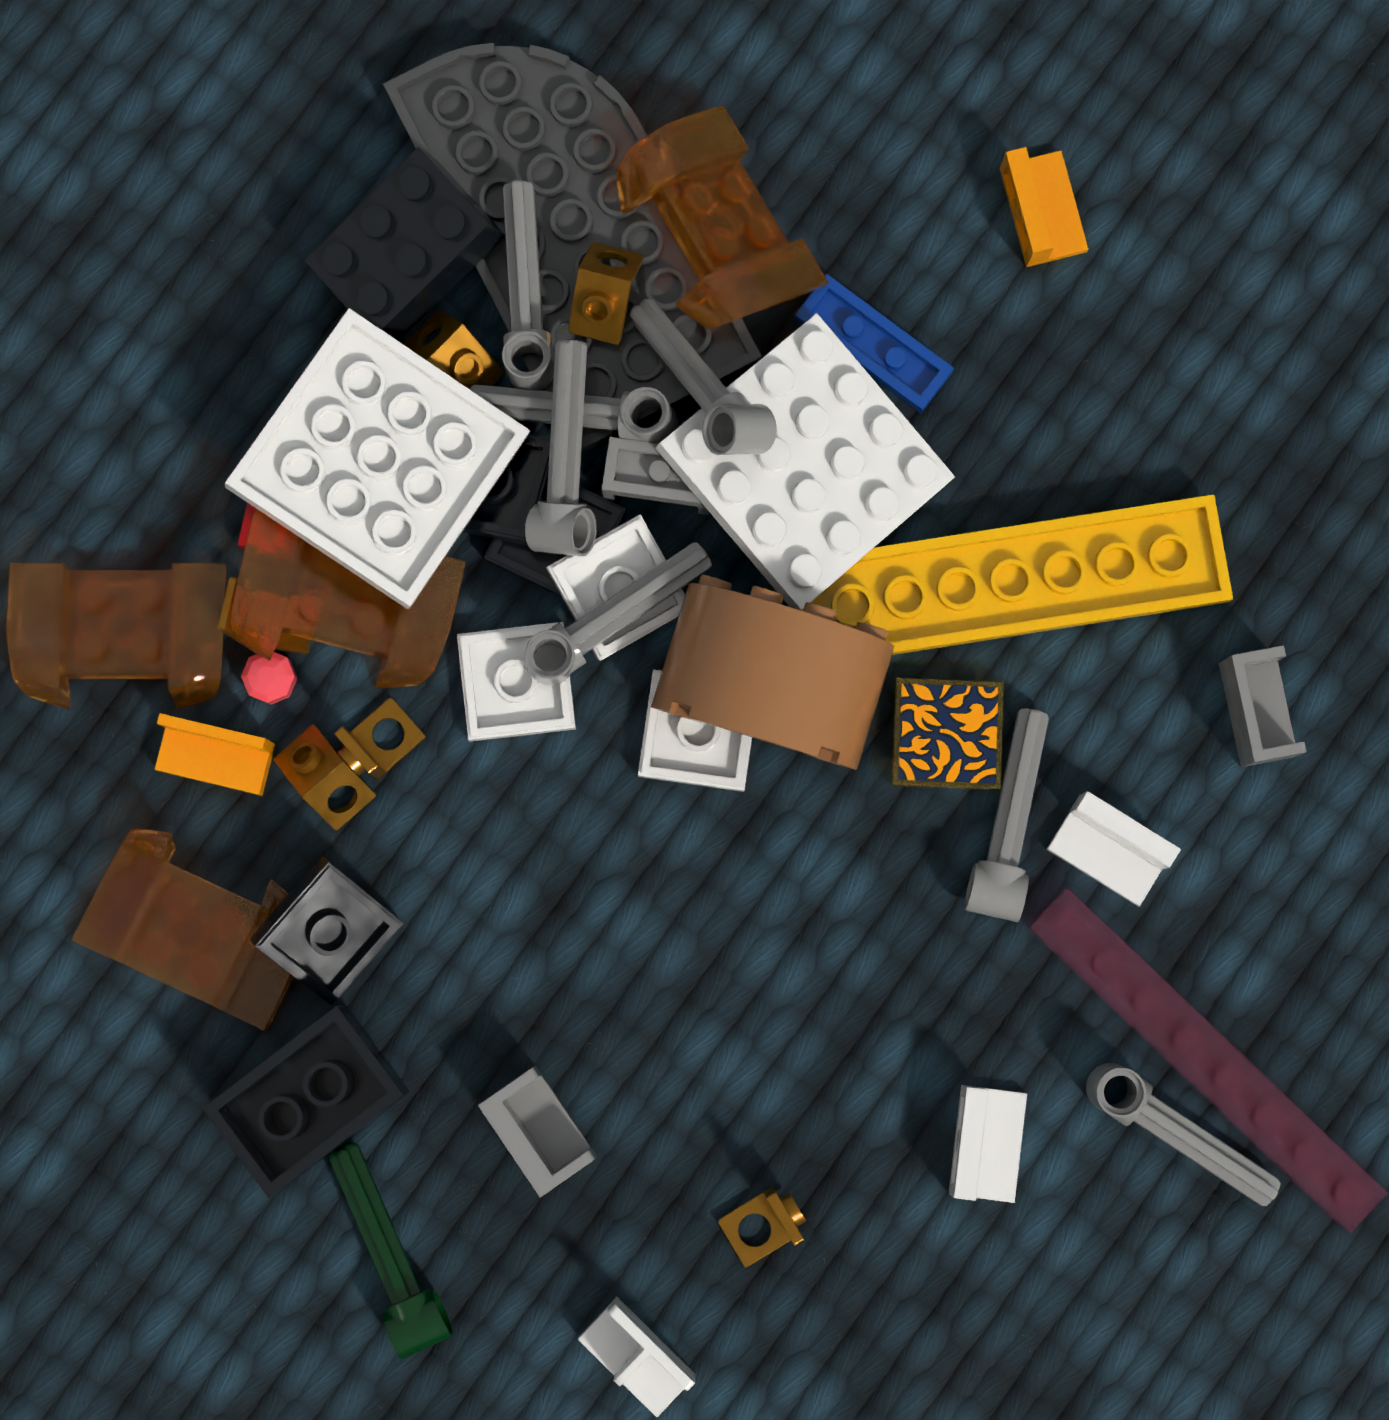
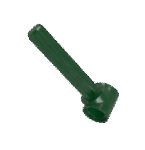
(416, 1316)

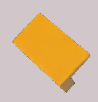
(1042, 206)
(214, 755)

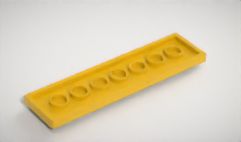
(1037, 576)

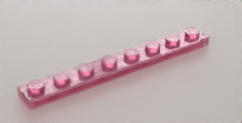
(1208, 1060)

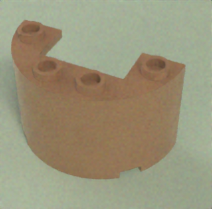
(774, 671)

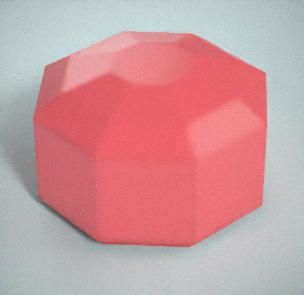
(269, 680)

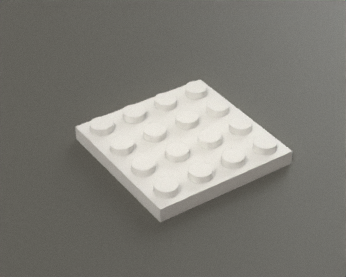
(377, 458)
(831, 482)

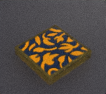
(947, 734)

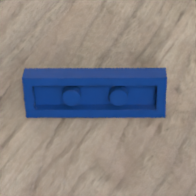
(878, 345)

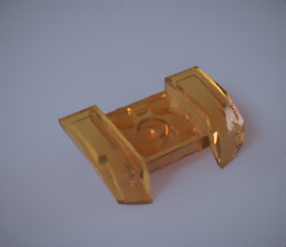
(716, 218)
(307, 594)
(115, 628)
(184, 930)

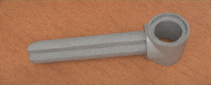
(524, 290)
(598, 411)
(730, 420)
(561, 522)
(616, 613)
(997, 884)
(1180, 1133)

